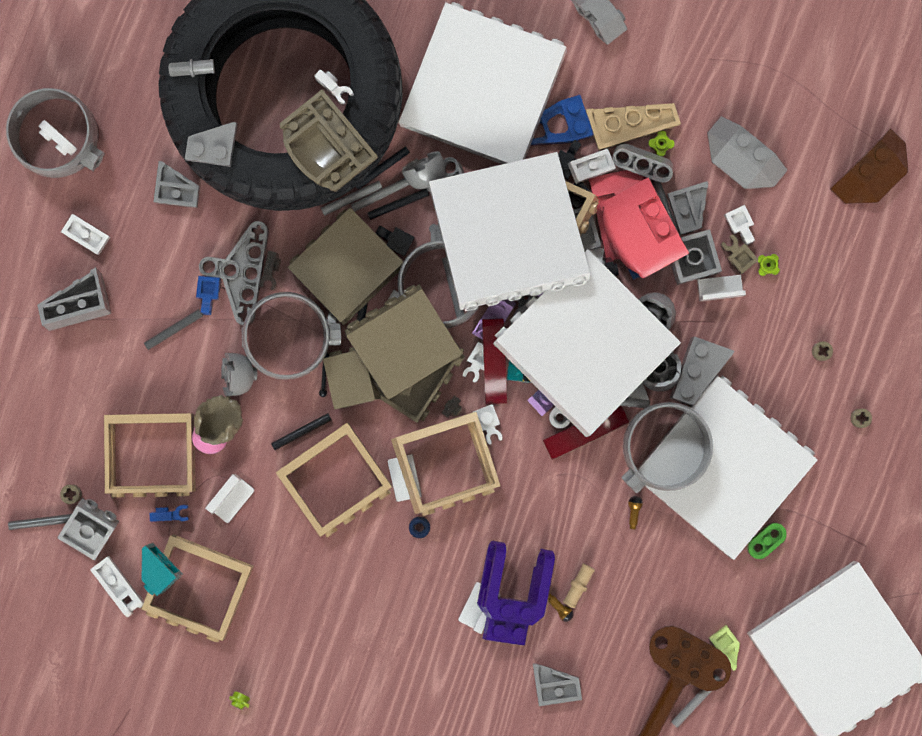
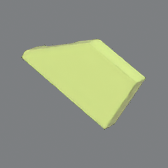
(727, 643)

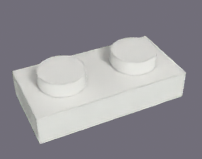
(591, 166)
(85, 234)

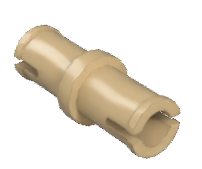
(578, 585)

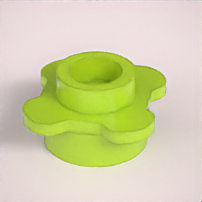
(655, 143)
(773, 269)
(239, 700)

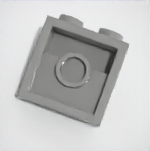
(88, 528)

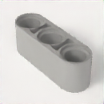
(635, 154)

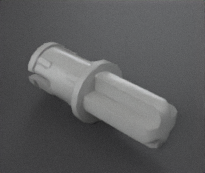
(191, 68)

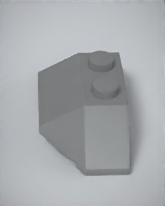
(743, 156)

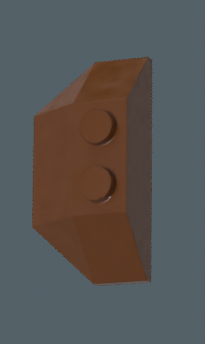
(874, 172)

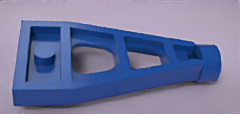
(576, 120)

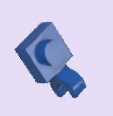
(207, 290)
(164, 514)

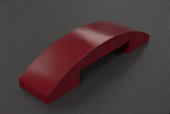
(494, 363)
(573, 438)

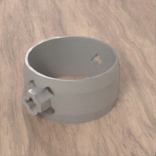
(89, 155)
(436, 243)
(331, 333)
(634, 478)

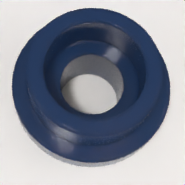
(419, 534)

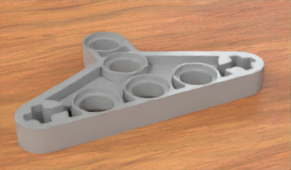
(242, 261)

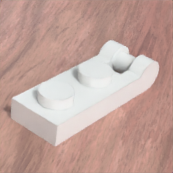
(117, 586)

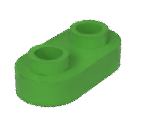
(766, 541)

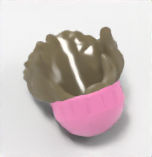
(216, 423)

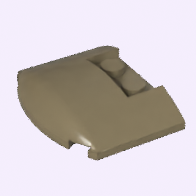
(325, 143)

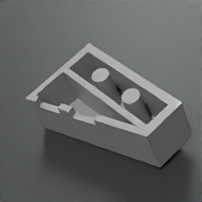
(77, 303)
(699, 368)

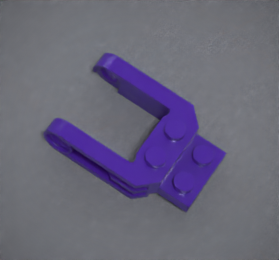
(506, 617)

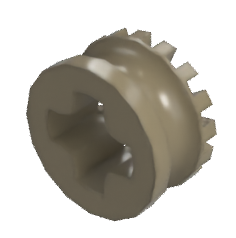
(829, 352)
(857, 412)
(76, 498)

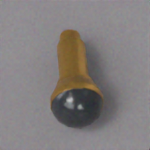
(635, 504)
(565, 613)

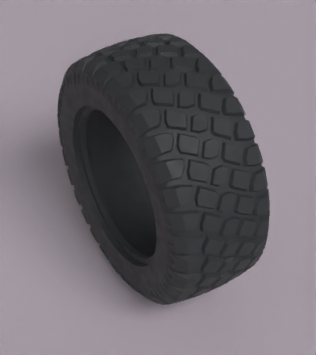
(217, 29)

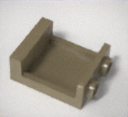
(349, 379)

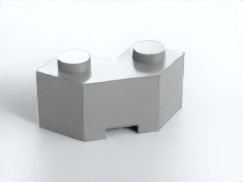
(603, 18)

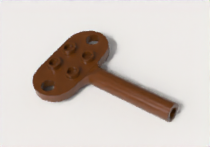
(688, 662)

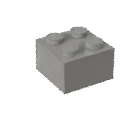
(700, 262)

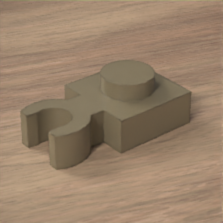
(740, 257)

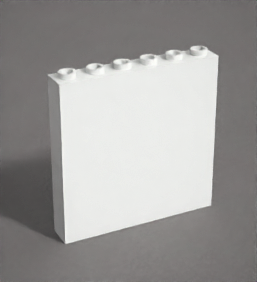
(483, 85)
(509, 231)
(587, 346)
(748, 473)
(839, 652)

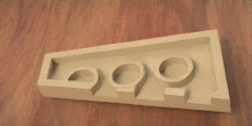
(624, 124)

